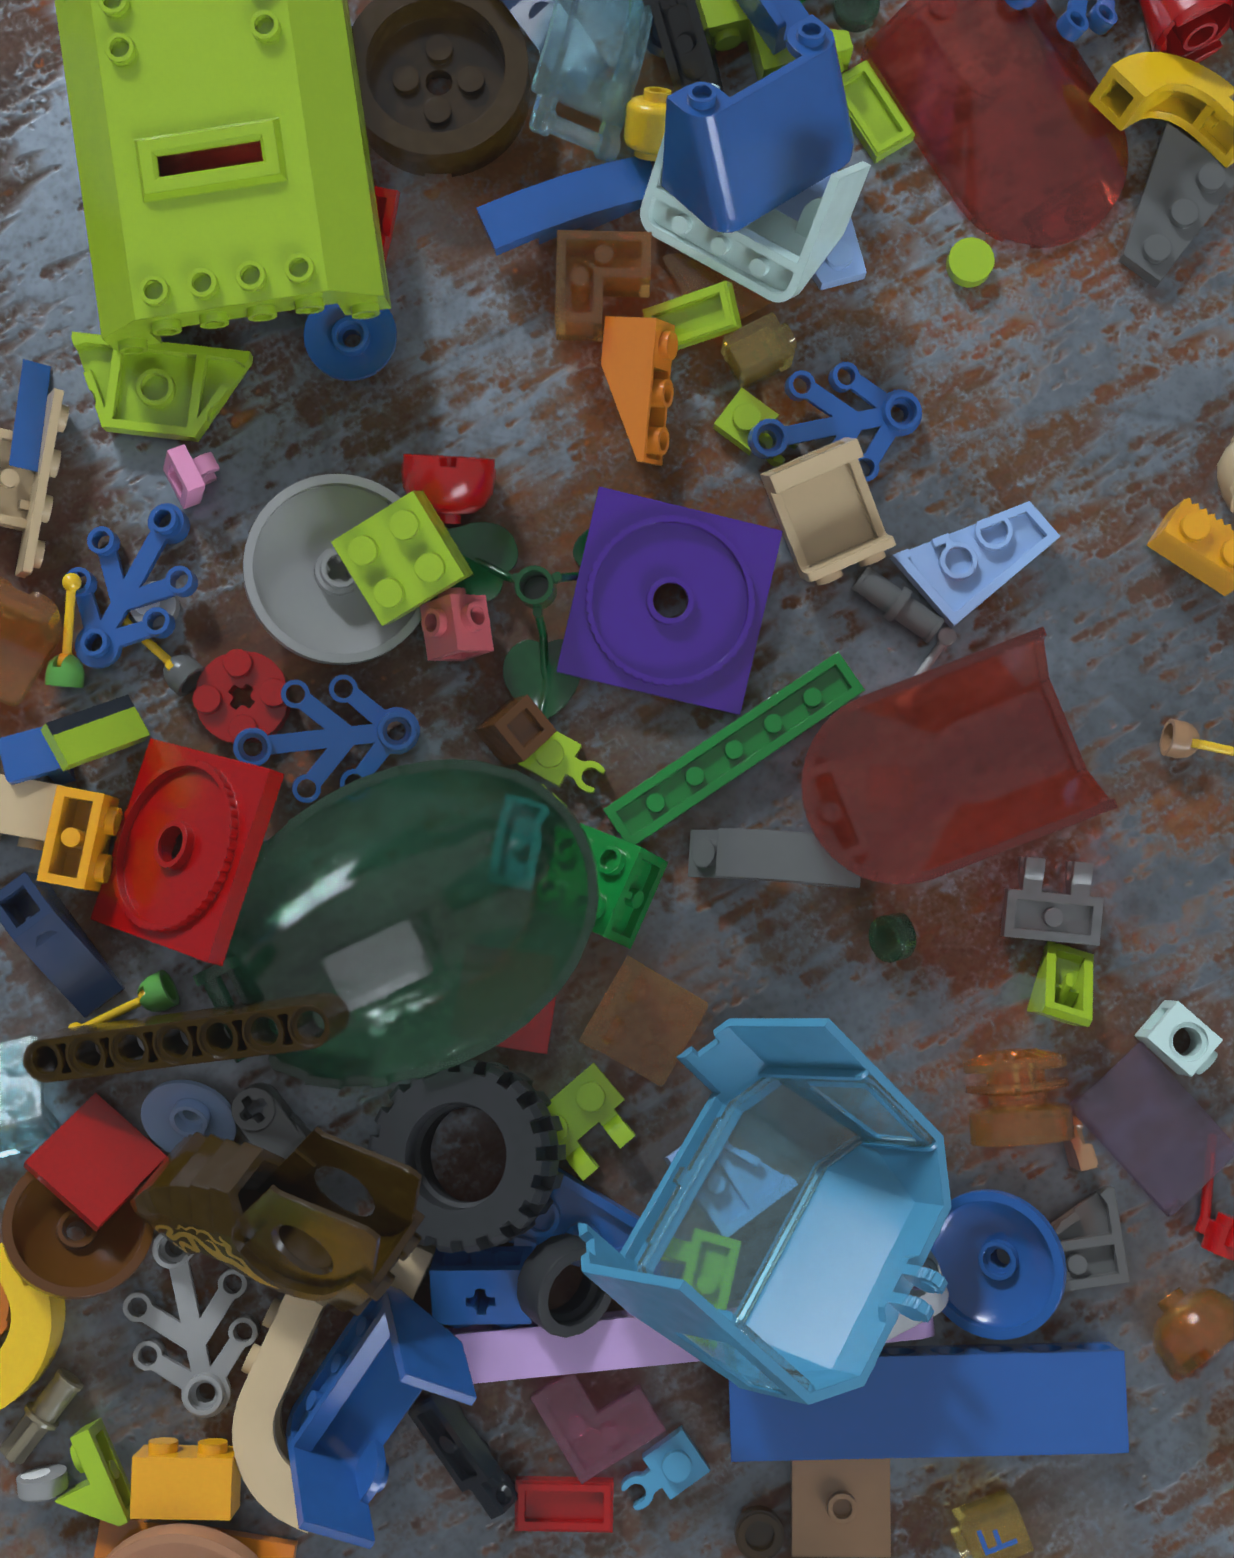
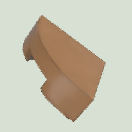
(1080, 1155)

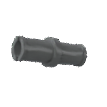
(897, 604)

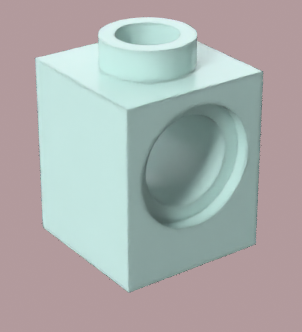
(1158, 1036)

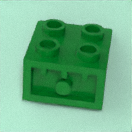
(626, 885)

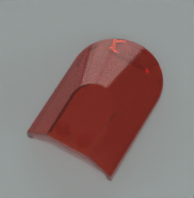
(1003, 116)
(948, 768)

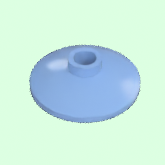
(183, 1108)

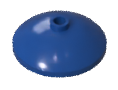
(993, 1296)

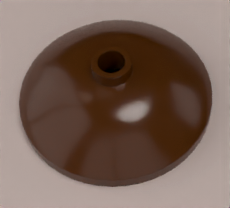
(66, 1268)

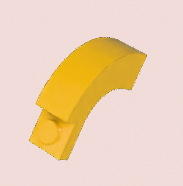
(1173, 91)
(32, 1336)

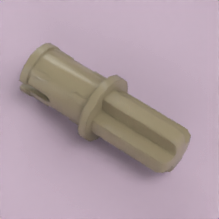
(41, 1416)

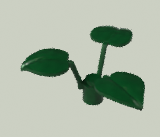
(529, 664)

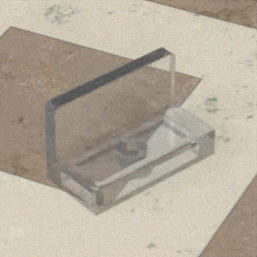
(378, 965)

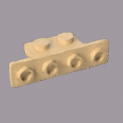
(24, 491)

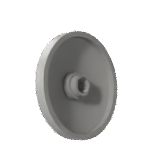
(302, 584)

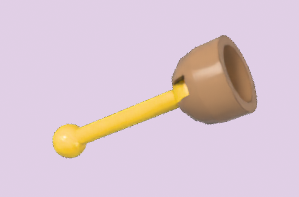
(1182, 740)

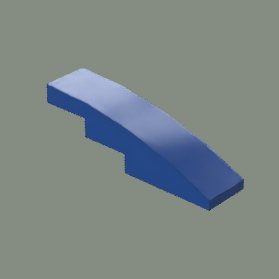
(566, 203)

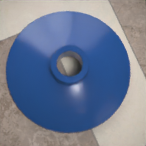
(326, 346)

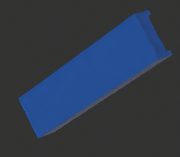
(949, 1406)

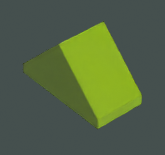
(1064, 985)

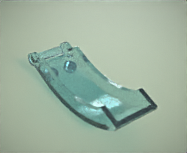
(592, 66)

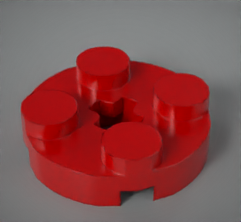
(238, 670)

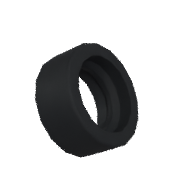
(537, 1279)

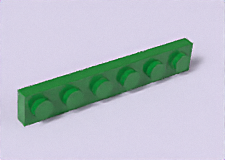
(734, 750)

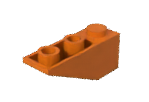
(638, 371)

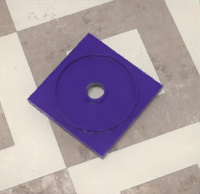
(612, 620)

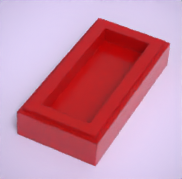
(564, 1504)

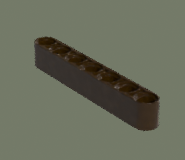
(204, 1033)

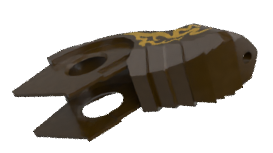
(278, 1224)

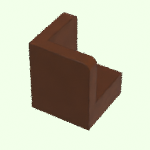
(515, 730)

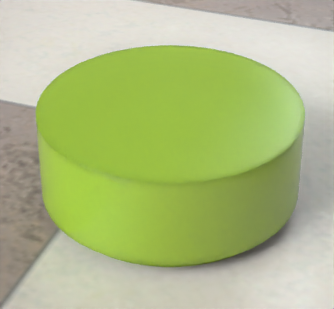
(970, 262)

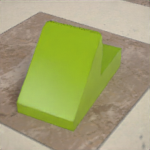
(107, 1488)

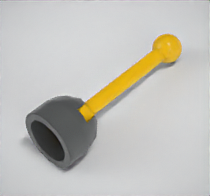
(179, 672)

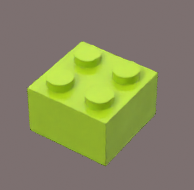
(402, 557)

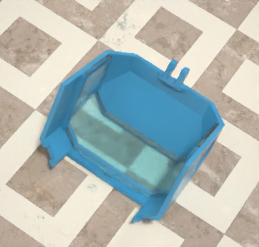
(786, 1214)

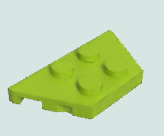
(160, 392)

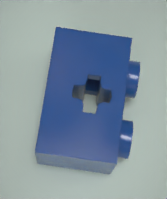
(459, 1282)

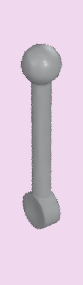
(944, 638)

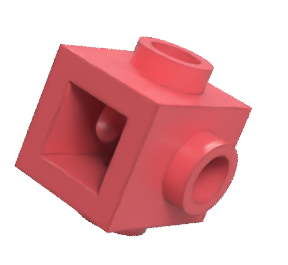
(456, 626)

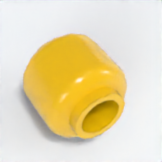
(646, 122)

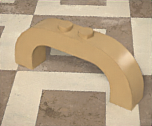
(257, 1419)

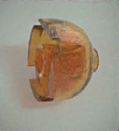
(1192, 1329)

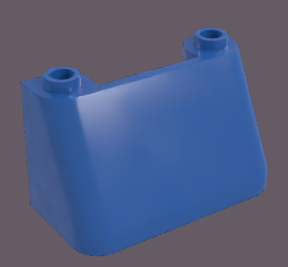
(764, 144)

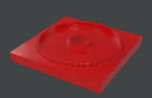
(223, 821)

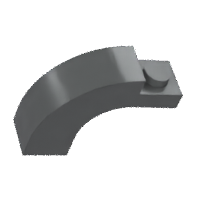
(765, 857)

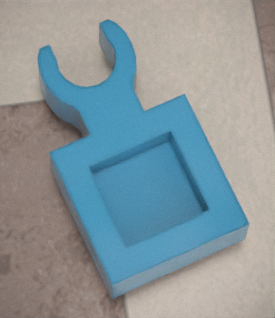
(672, 1465)

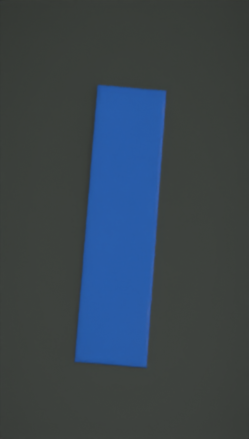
(30, 415)

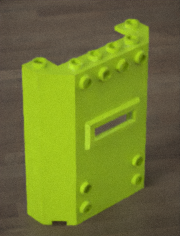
(233, 237)

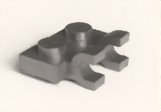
(1048, 915)

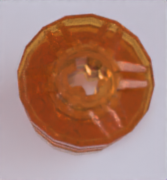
(1018, 1099)

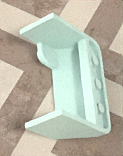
(772, 253)

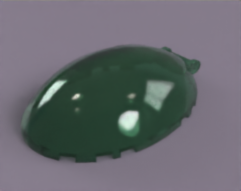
(479, 867)

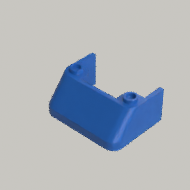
(357, 1403)

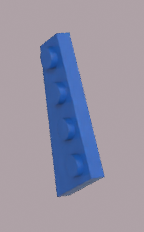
(577, 1204)

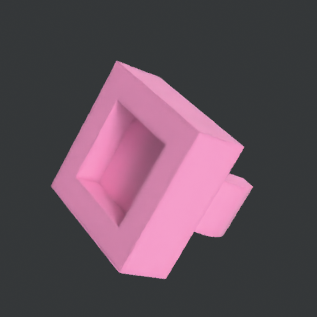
(189, 475)

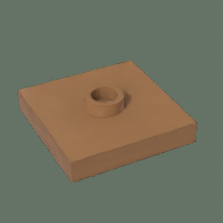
(840, 1508)

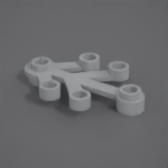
(192, 1333)

